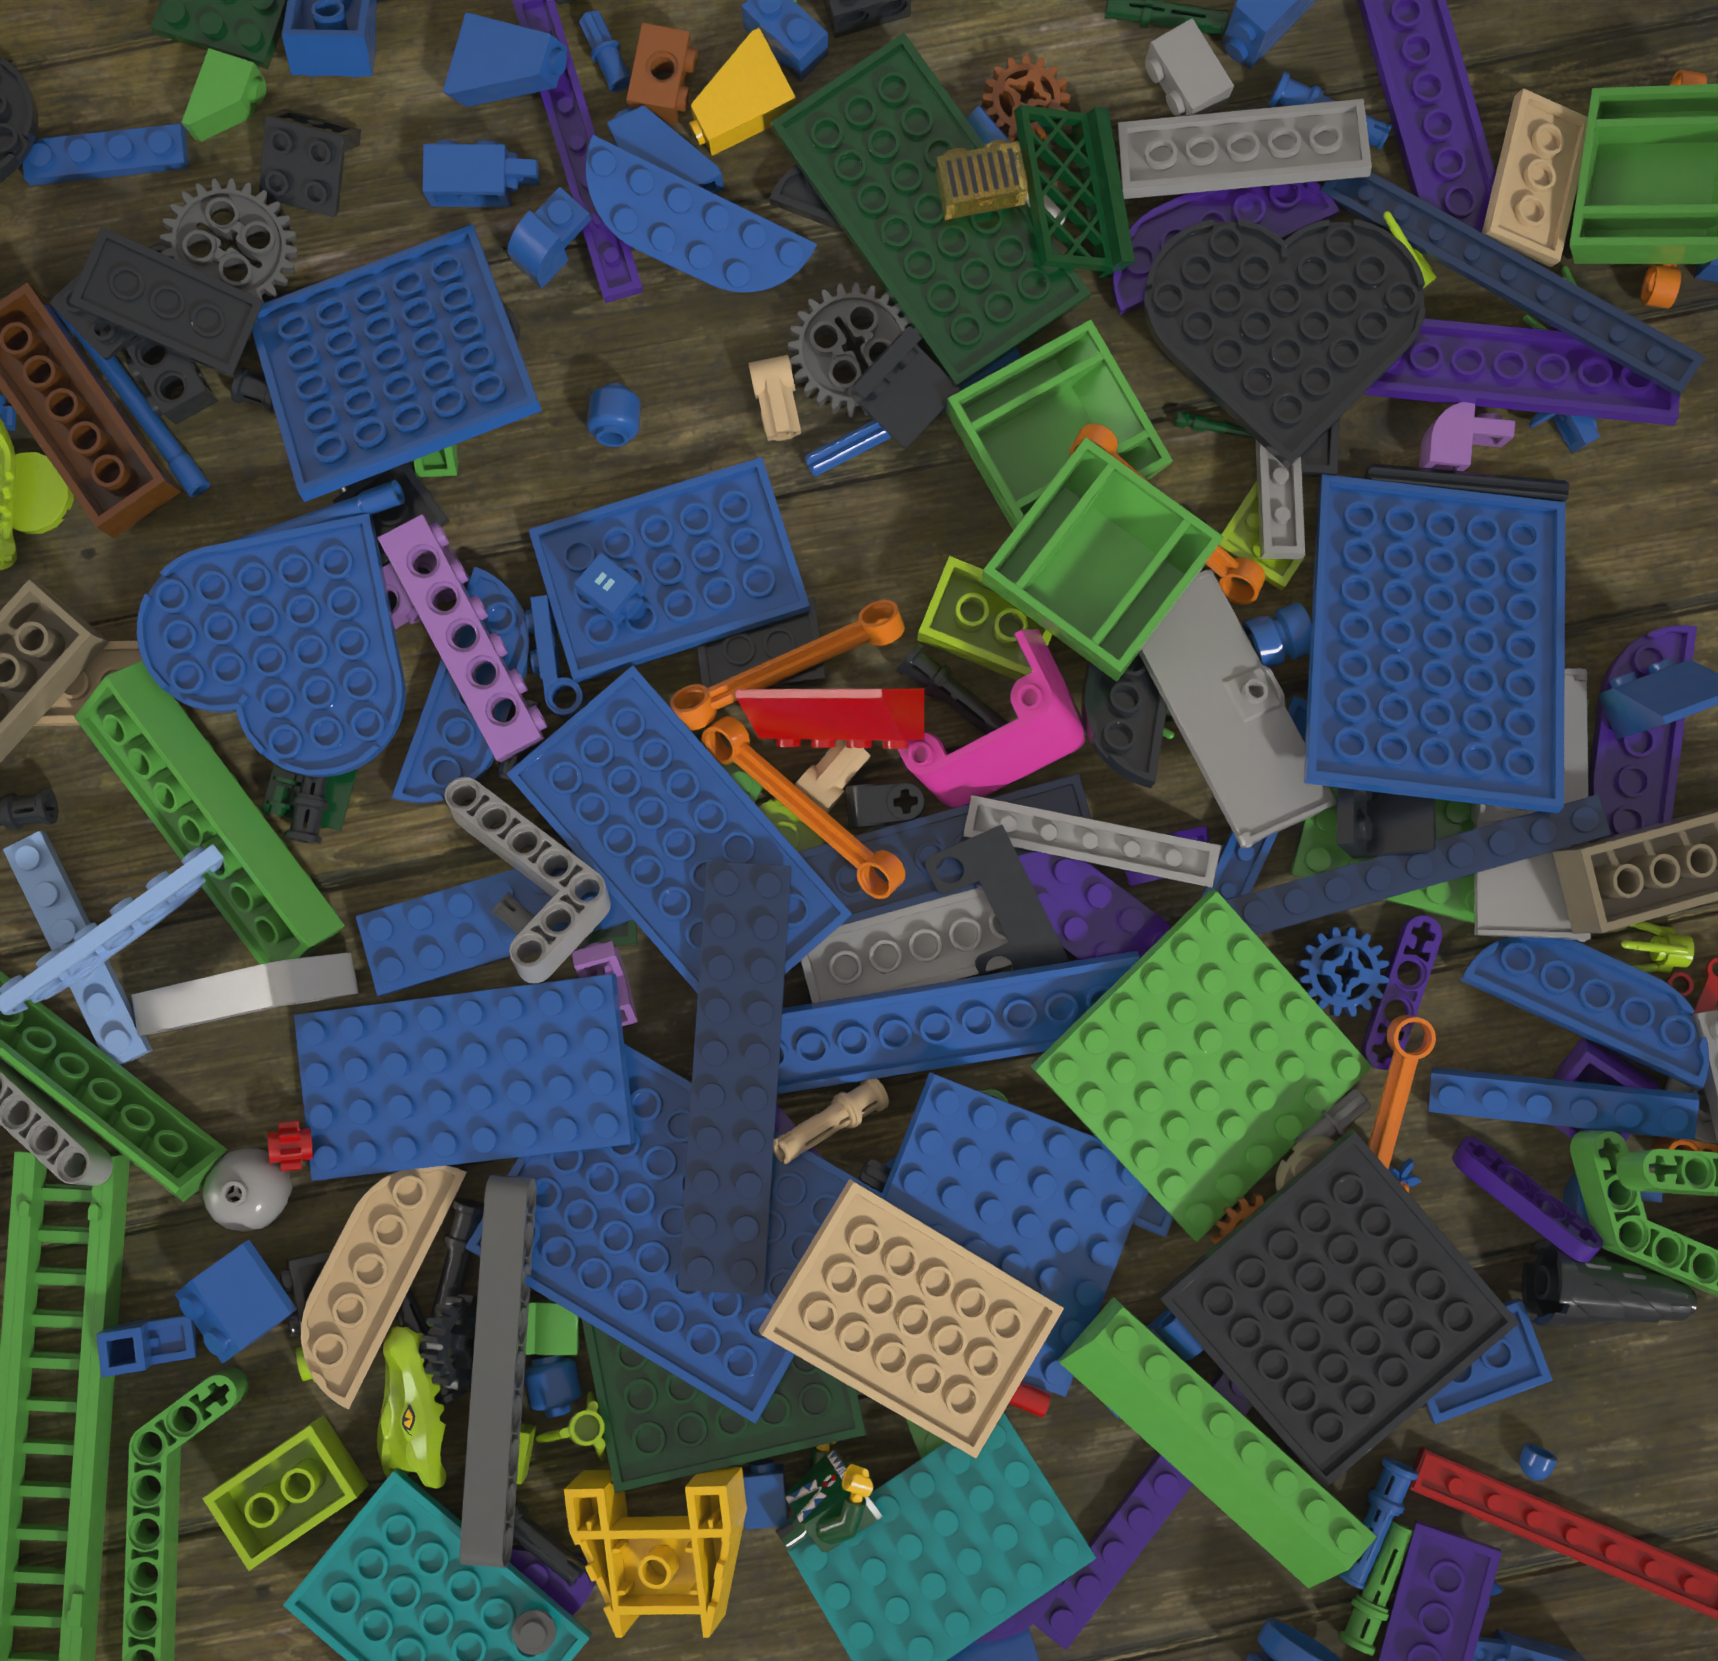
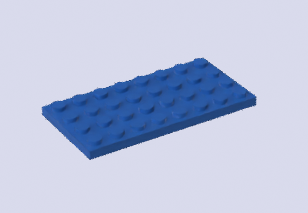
(649, 813)
(465, 1078)

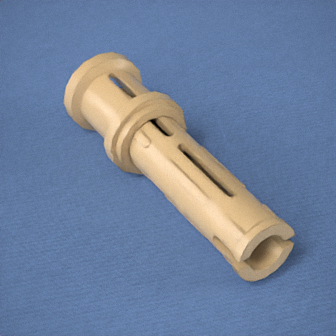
(845, 1111)

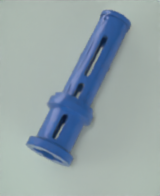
(1291, 92)
(1384, 1505)

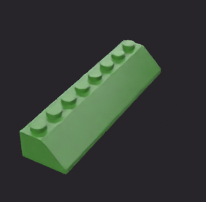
(202, 804)
(107, 1098)
(1216, 1446)

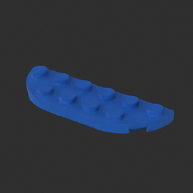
(689, 224)
(447, 736)
(1597, 1001)

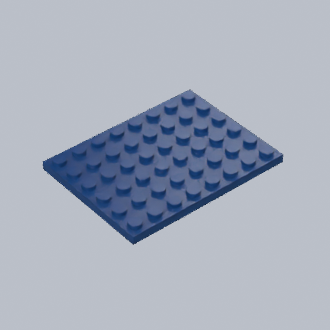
(1437, 644)
(614, 1245)

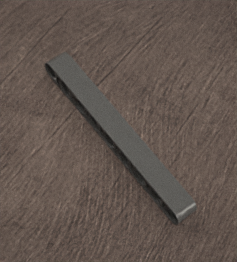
(498, 1372)

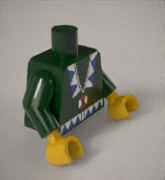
(829, 1502)

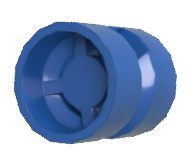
(1283, 635)

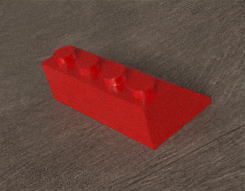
(835, 715)

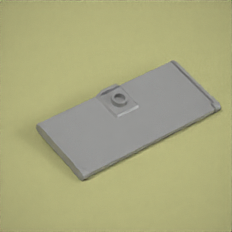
(1232, 715)
(1528, 894)

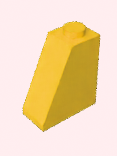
(741, 97)

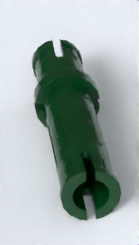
(1167, 14)

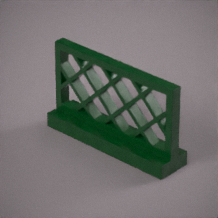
(1098, 189)

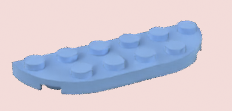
(99, 943)

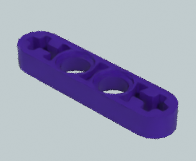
(1408, 995)
(1527, 1199)

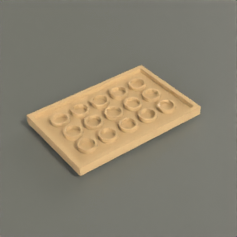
(911, 1319)

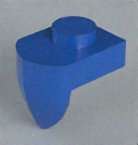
(1575, 430)

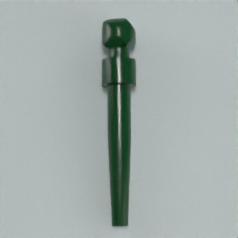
(1201, 423)

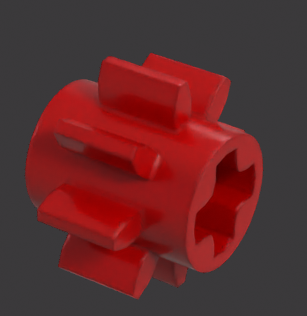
(289, 1145)

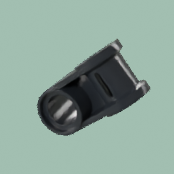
(874, 804)

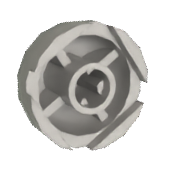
(246, 1190)

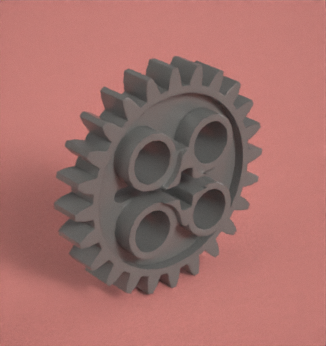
(250, 219)
(821, 364)

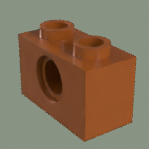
(659, 51)

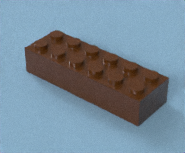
(77, 416)

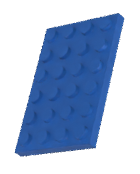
(703, 553)

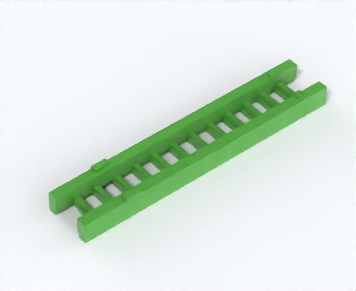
(92, 1406)

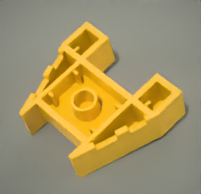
(660, 1560)

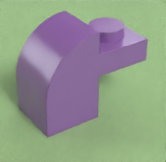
(1451, 436)
(606, 959)

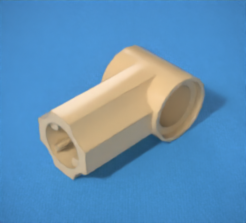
(774, 388)
(829, 777)

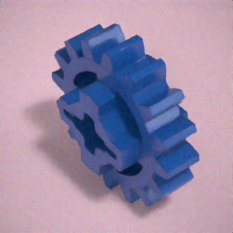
(1347, 956)

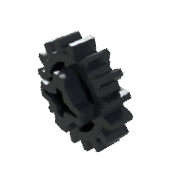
(451, 1342)

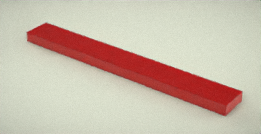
(1566, 1532)

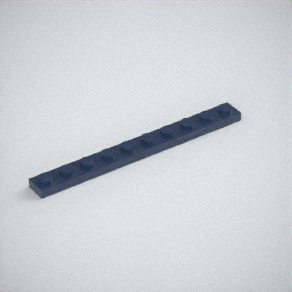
(1520, 281)
(1403, 873)

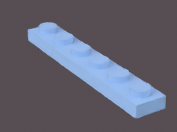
(60, 918)

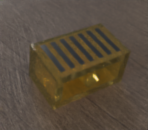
(981, 179)

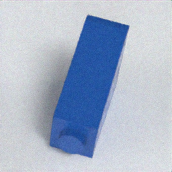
(502, 62)
(653, 140)

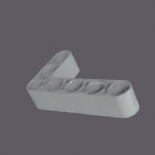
(537, 867)
(244, 992)
(41, 1127)

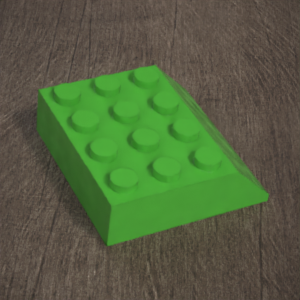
(1649, 177)
(1031, 411)
(1101, 558)

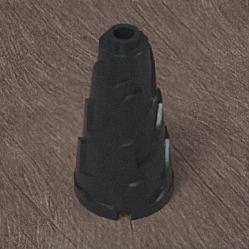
(1599, 1291)

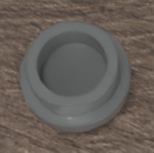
(534, 1631)

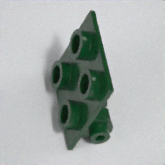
(285, 784)

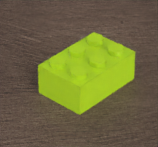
(976, 622)
(286, 1492)

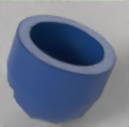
(1537, 1462)

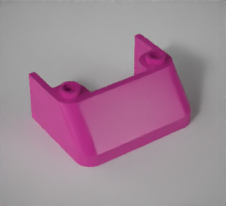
(1043, 733)

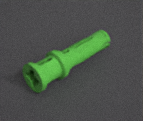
(1371, 1605)

